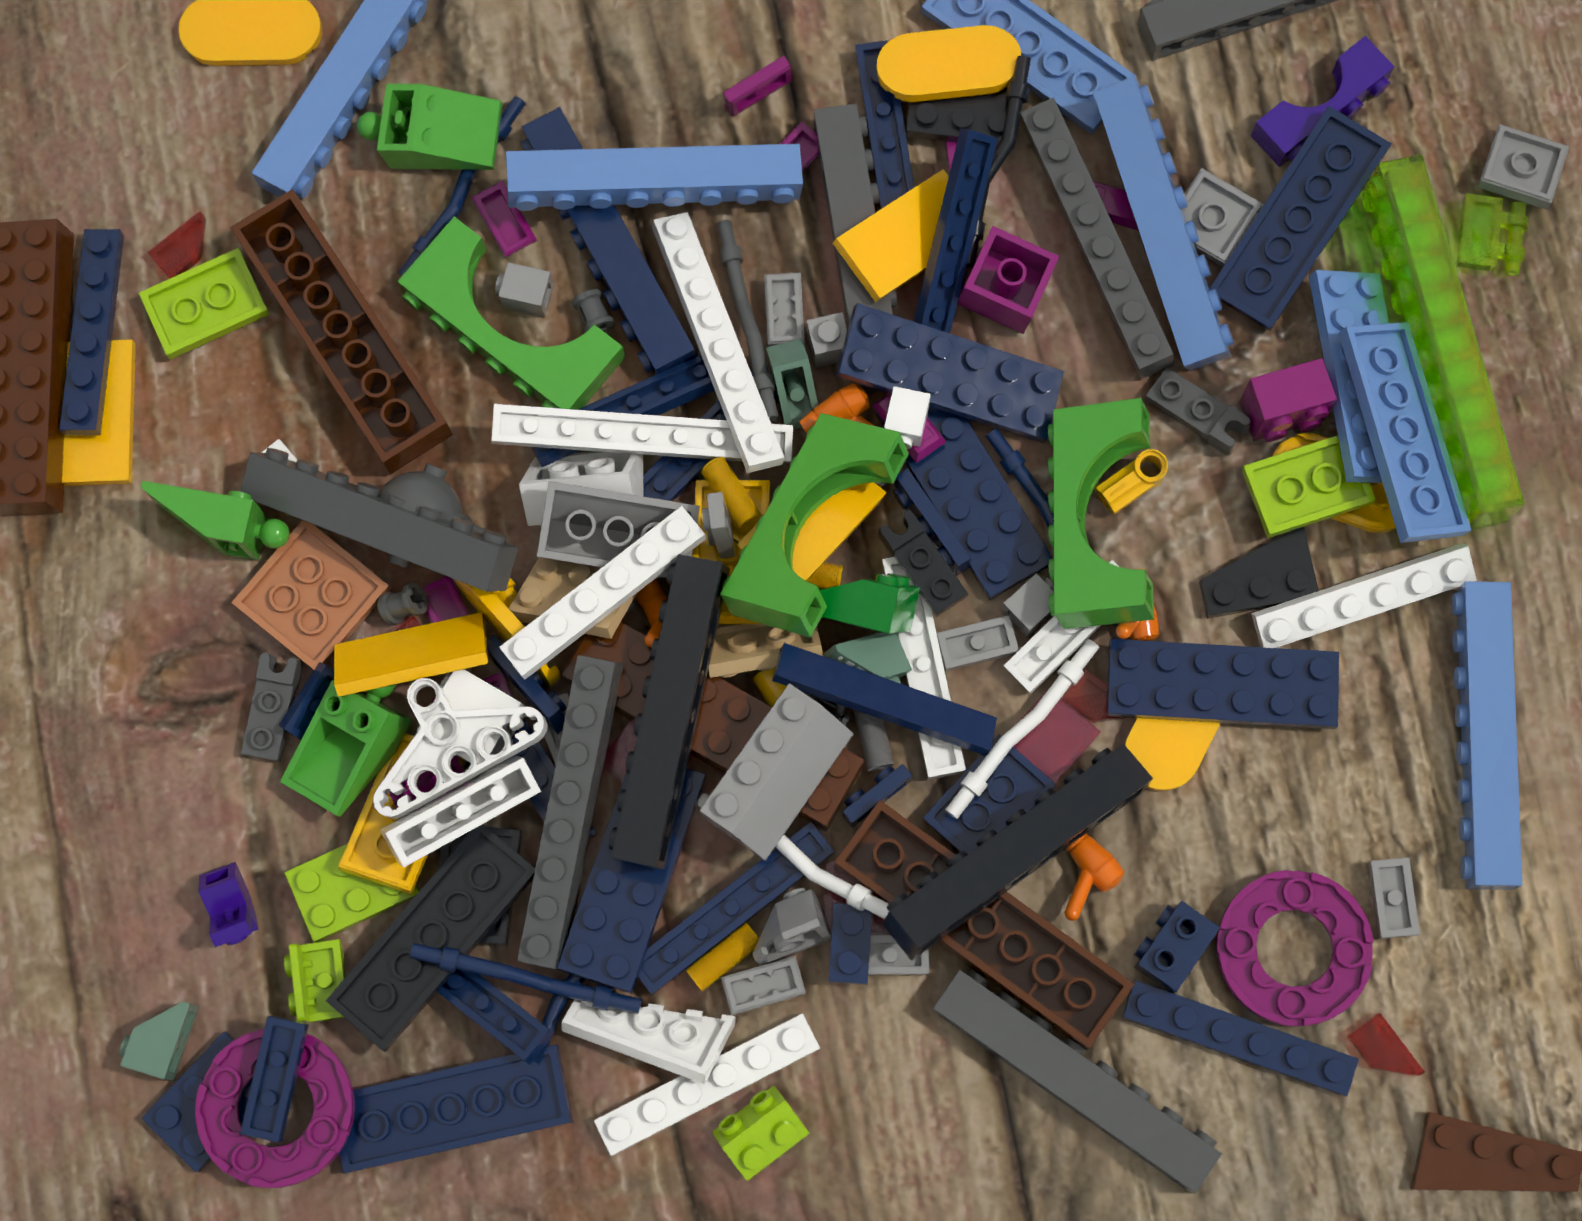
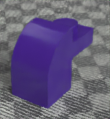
(227, 905)

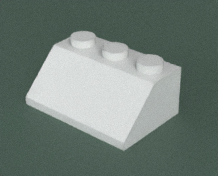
(587, 469)

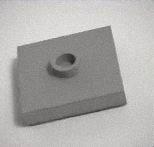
(1523, 167)
(1219, 215)

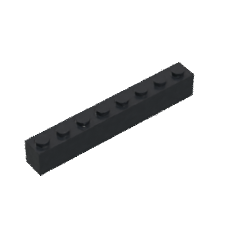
(669, 712)
(1016, 851)

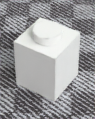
(908, 414)

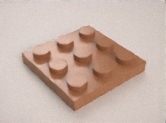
(311, 595)

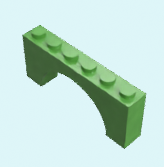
(556, 375)
(1084, 447)
(832, 459)

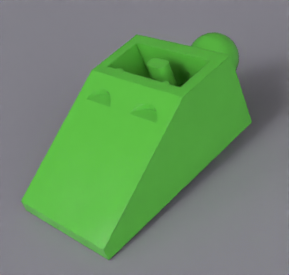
(434, 128)
(226, 522)
(341, 754)

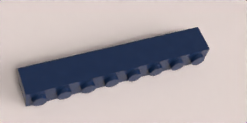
(617, 262)

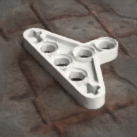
(434, 755)

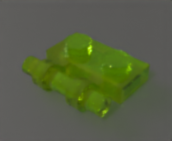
(1481, 230)

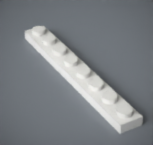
(718, 343)
(622, 433)

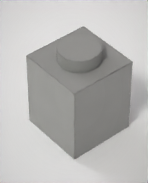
(525, 289)
(826, 338)
(1030, 604)

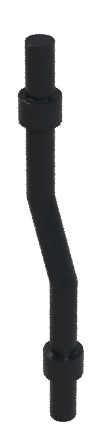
(1016, 95)

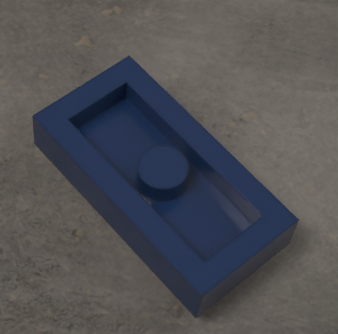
(306, 703)
(888, 784)
(850, 945)

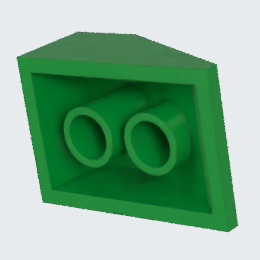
(876, 604)

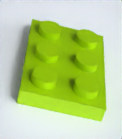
(204, 303)
(1303, 487)
(338, 900)

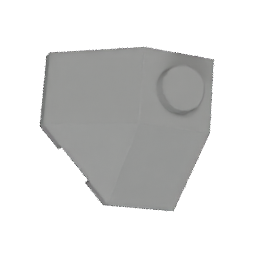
(792, 927)

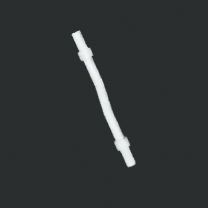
(975, 783)
(856, 895)

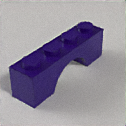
(1357, 75)

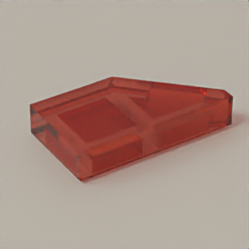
(181, 248)
(1090, 698)
(1383, 1048)

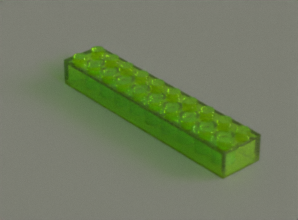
(1434, 305)

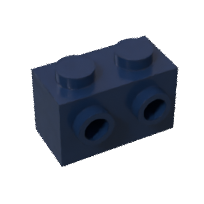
(1175, 947)

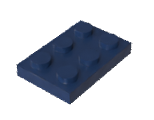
(1010, 788)
(174, 1112)

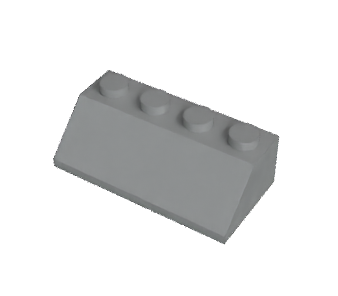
(598, 524)
(776, 772)

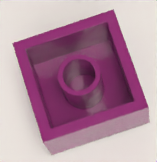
(1008, 280)
(1288, 400)

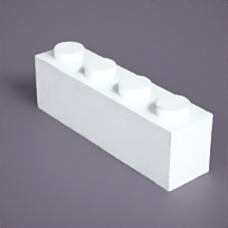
(460, 810)

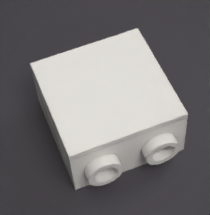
(468, 693)

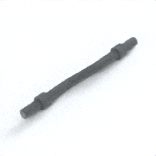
(732, 258)

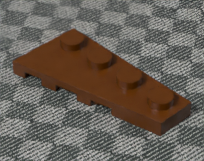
(1481, 1158)

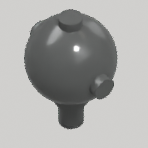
(428, 490)

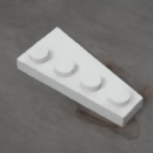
(666, 1039)

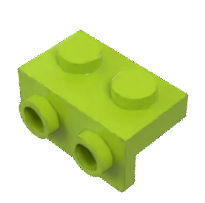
(315, 975)
(759, 1132)

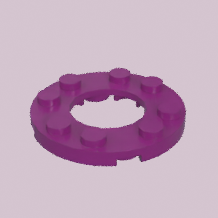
(1341, 918)
(282, 1165)

